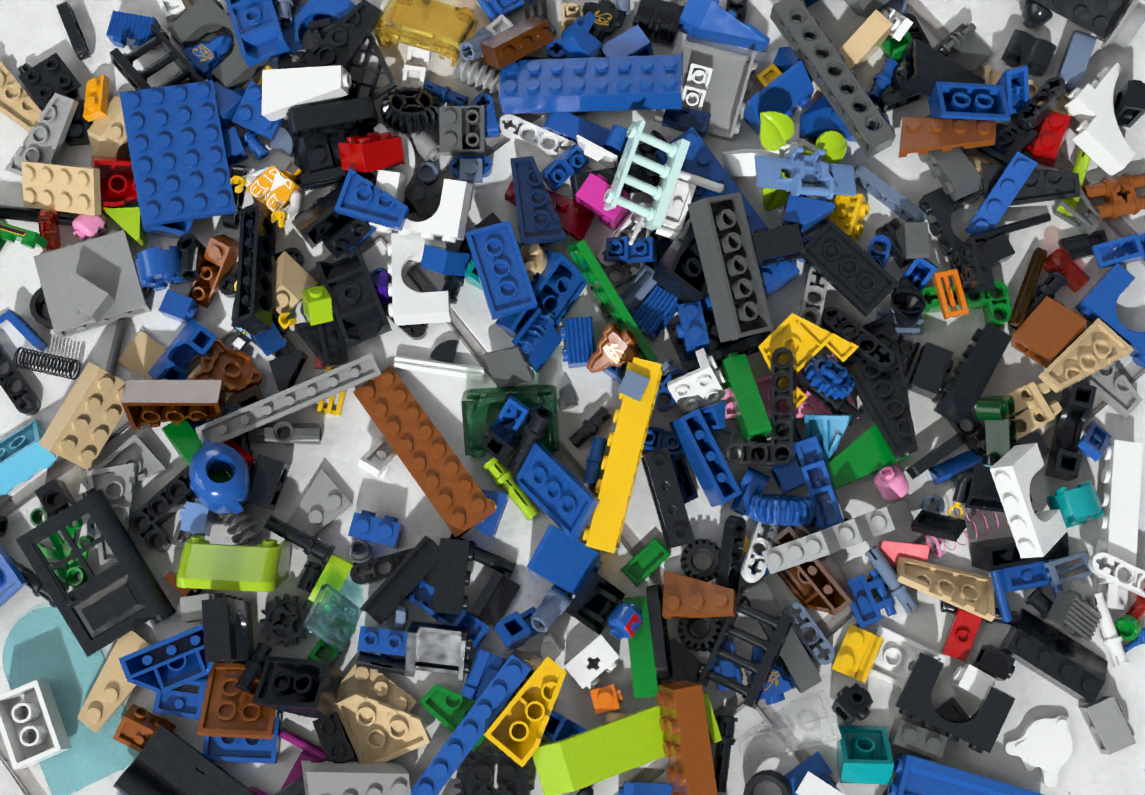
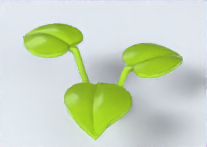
(775, 131)

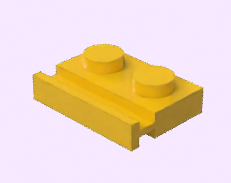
(857, 654)

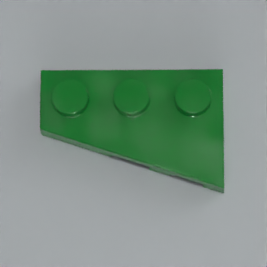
(449, 708)

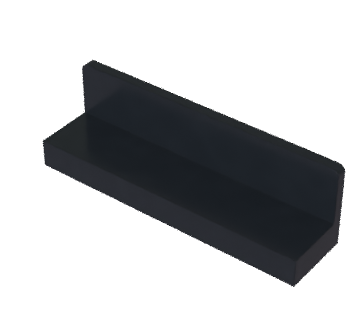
(402, 581)

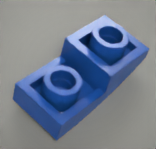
(563, 167)
(620, 251)
(659, 438)

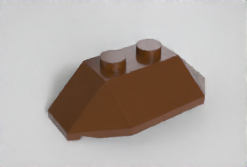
(815, 583)

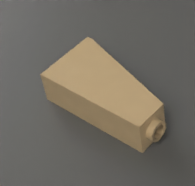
(865, 41)

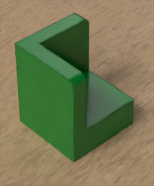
(894, 48)

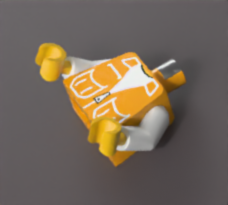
(274, 190)

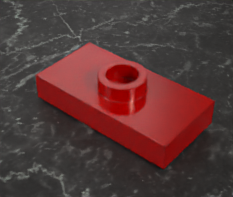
(961, 635)

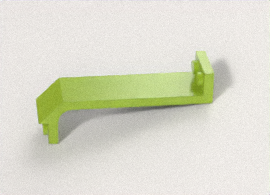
(606, 750)

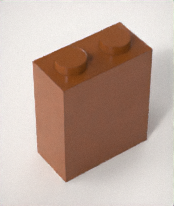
(1048, 331)

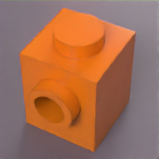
(606, 699)

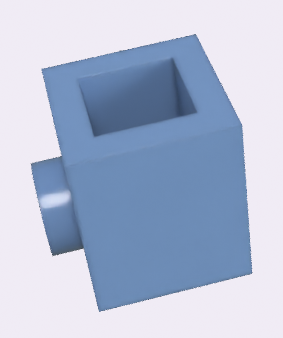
(196, 518)

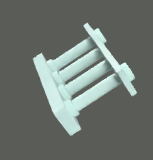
(668, 172)

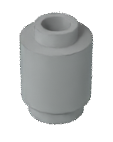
(426, 146)

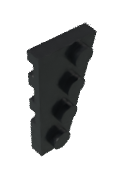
(345, 40)
(1039, 187)

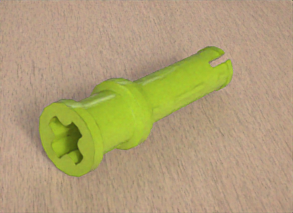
(1080, 166)
(504, 479)

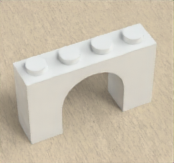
(448, 220)
(408, 305)
(1012, 477)

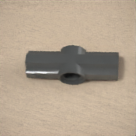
(299, 433)

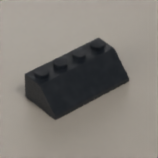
(321, 217)
(1055, 657)

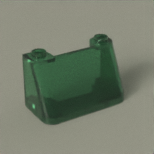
(484, 405)

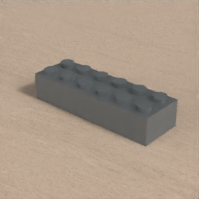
(730, 266)

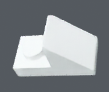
(378, 459)

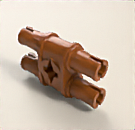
(1118, 195)

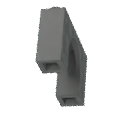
(205, 19)

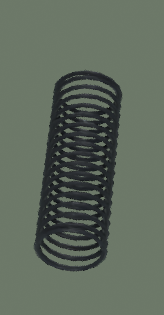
(70, 368)

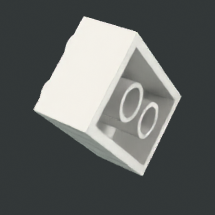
(31, 724)

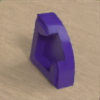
(383, 280)

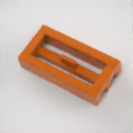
(941, 295)

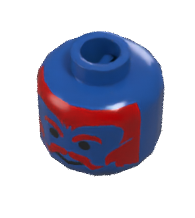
(625, 620)

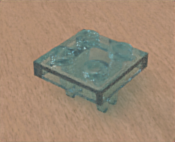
(332, 617)

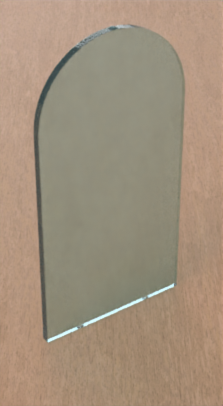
(46, 649)

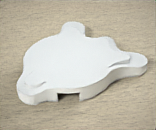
(1044, 745)

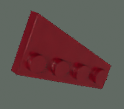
(573, 216)

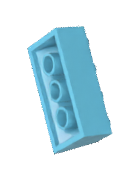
(23, 456)

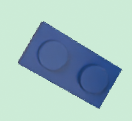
(1094, 441)

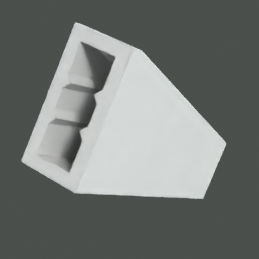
(301, 88)

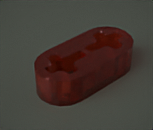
(49, 229)

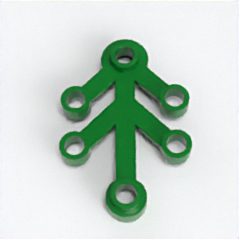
(63, 549)

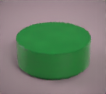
(1128, 627)

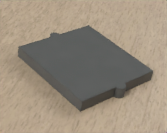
(508, 366)

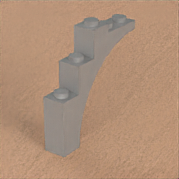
(838, 537)

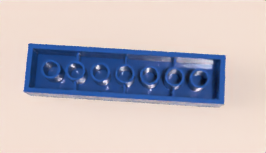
(592, 84)
(703, 163)

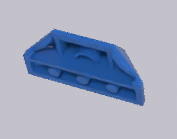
(822, 118)
(168, 662)

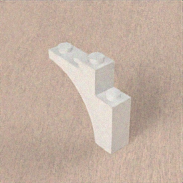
(1098, 129)

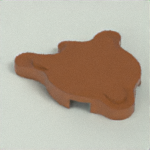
(231, 367)

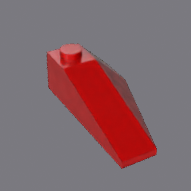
(116, 180)

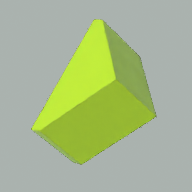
(130, 221)

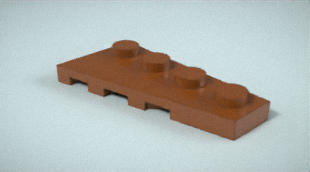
(930, 134)

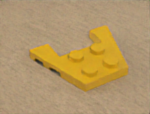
(805, 342)

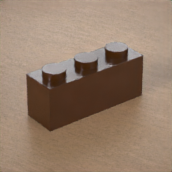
(517, 42)

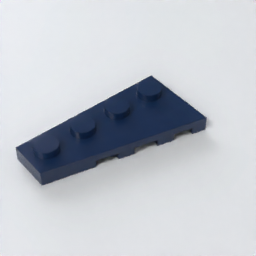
(535, 212)

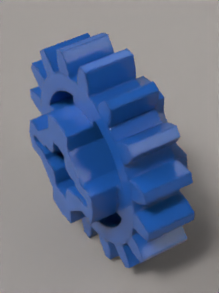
(829, 376)

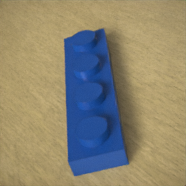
(1002, 194)

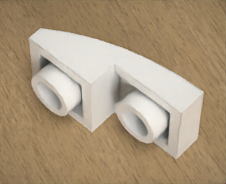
(900, 23)
(696, 86)

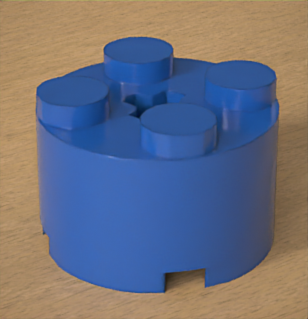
(159, 267)

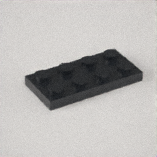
(848, 268)

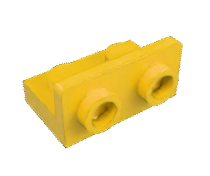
(850, 214)

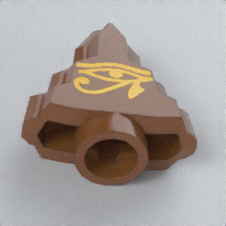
(613, 349)

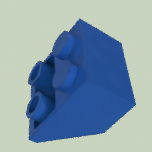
(806, 212)

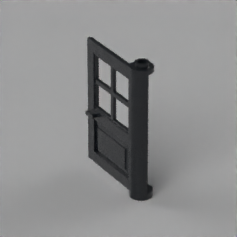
(112, 600)

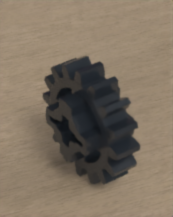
(282, 610)

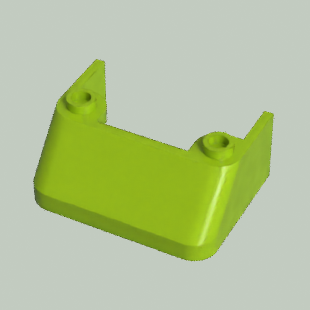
(233, 566)

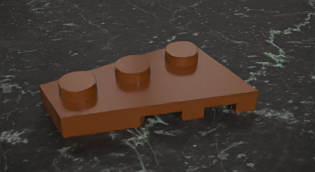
(695, 598)

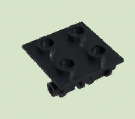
(658, 20)
(49, 78)

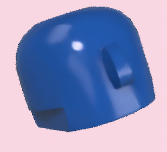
(220, 497)

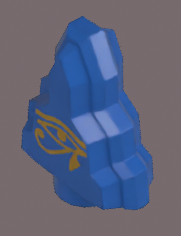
(207, 55)
(777, 683)

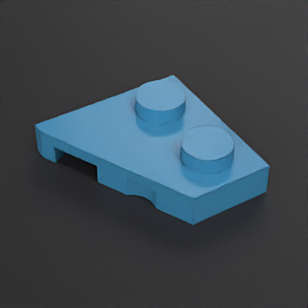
(829, 430)

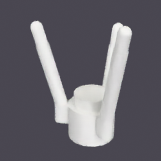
(640, 222)

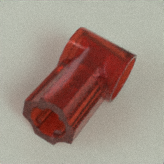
(1075, 276)

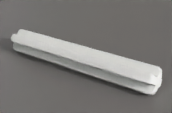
(439, 367)

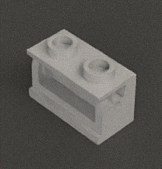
(1108, 725)

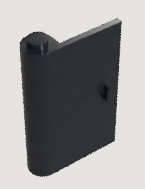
(171, 768)

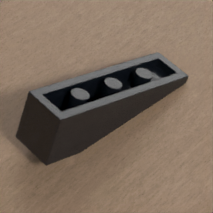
(1003, 553)

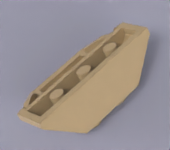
(109, 134)

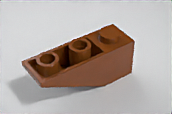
(216, 263)

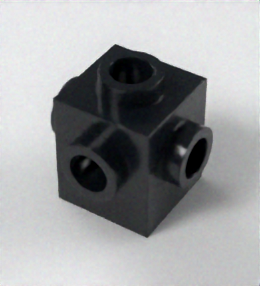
(852, 704)

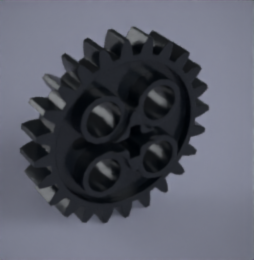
(472, 785)

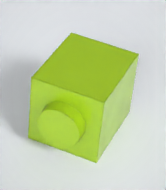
(317, 305)

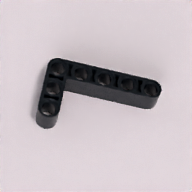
(777, 419)

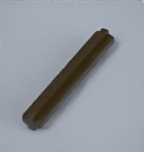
(1028, 287)

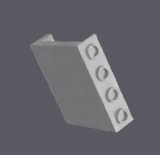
(726, 87)
(103, 262)

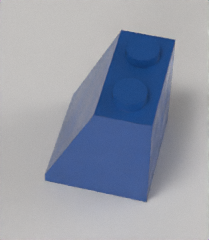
(563, 560)

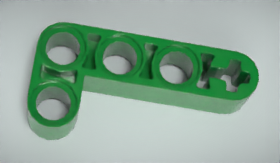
(983, 300)

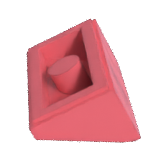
(894, 550)

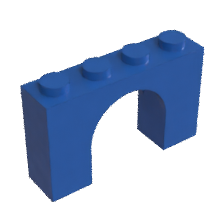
(313, 11)
(1101, 304)

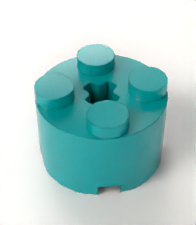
(1076, 504)

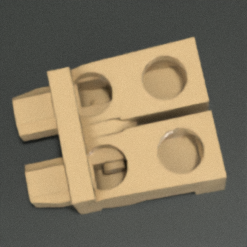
(1033, 408)

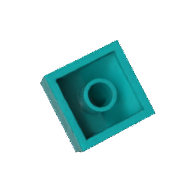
(864, 755)

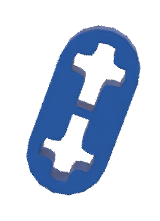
(456, 160)

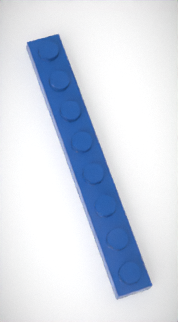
(472, 727)

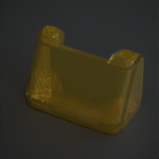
(426, 26)

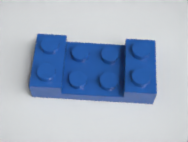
(257, 30)

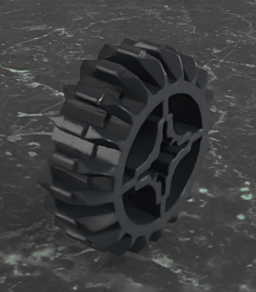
(410, 110)

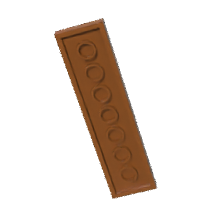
(424, 452)

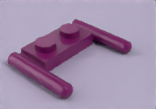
(310, 753)

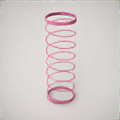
(938, 545)

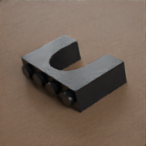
(938, 209)
(227, 629)
(978, 730)

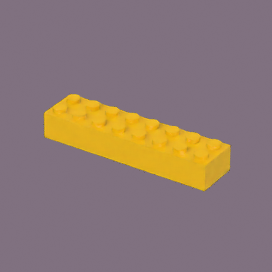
(623, 461)

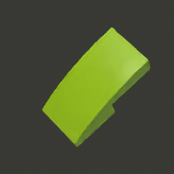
(334, 573)

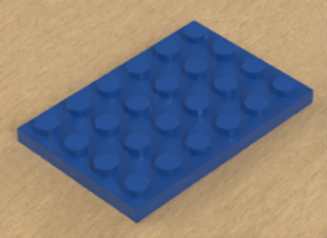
(177, 153)

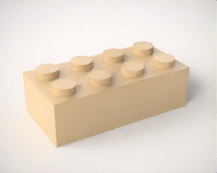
(86, 417)

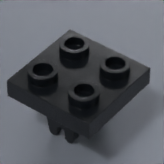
(595, 602)

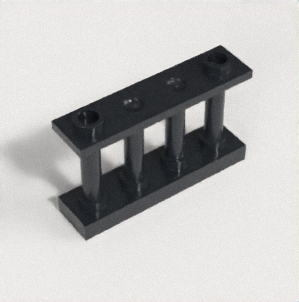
(138, 79)
(667, 498)
(761, 671)

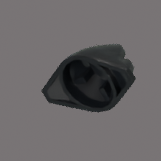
(907, 303)

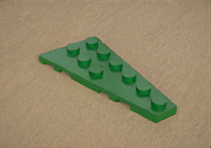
(605, 293)

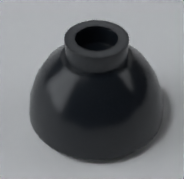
(1035, 14)

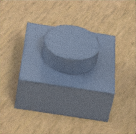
(471, 170)

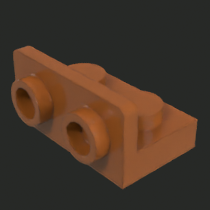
(138, 727)

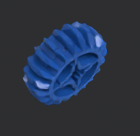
(782, 509)

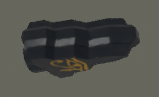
(606, 18)

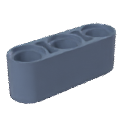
(1076, 59)

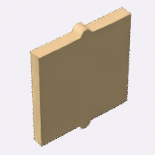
(142, 355)

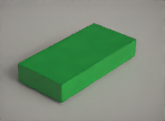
(645, 562)

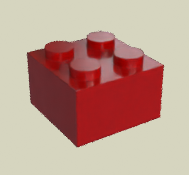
(371, 152)

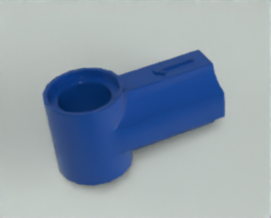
(751, 485)

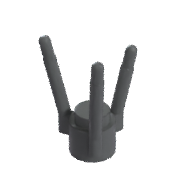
(1086, 221)

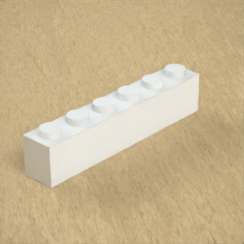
(1121, 504)

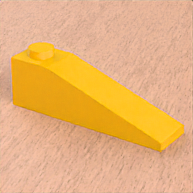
(525, 717)

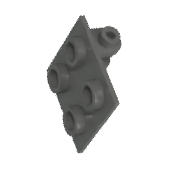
(964, 47)

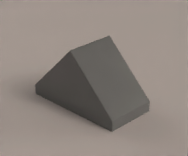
(914, 239)

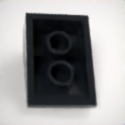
(681, 267)
(299, 686)

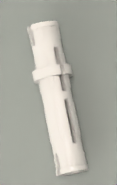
(1108, 630)

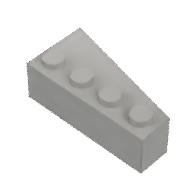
(355, 778)

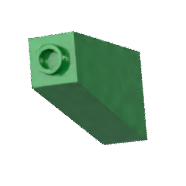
(745, 398)
(861, 459)

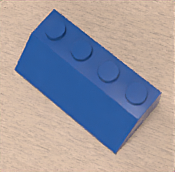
(554, 292)

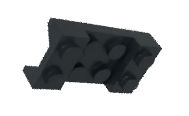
(354, 298)

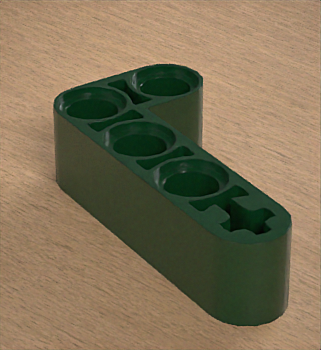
(999, 423)

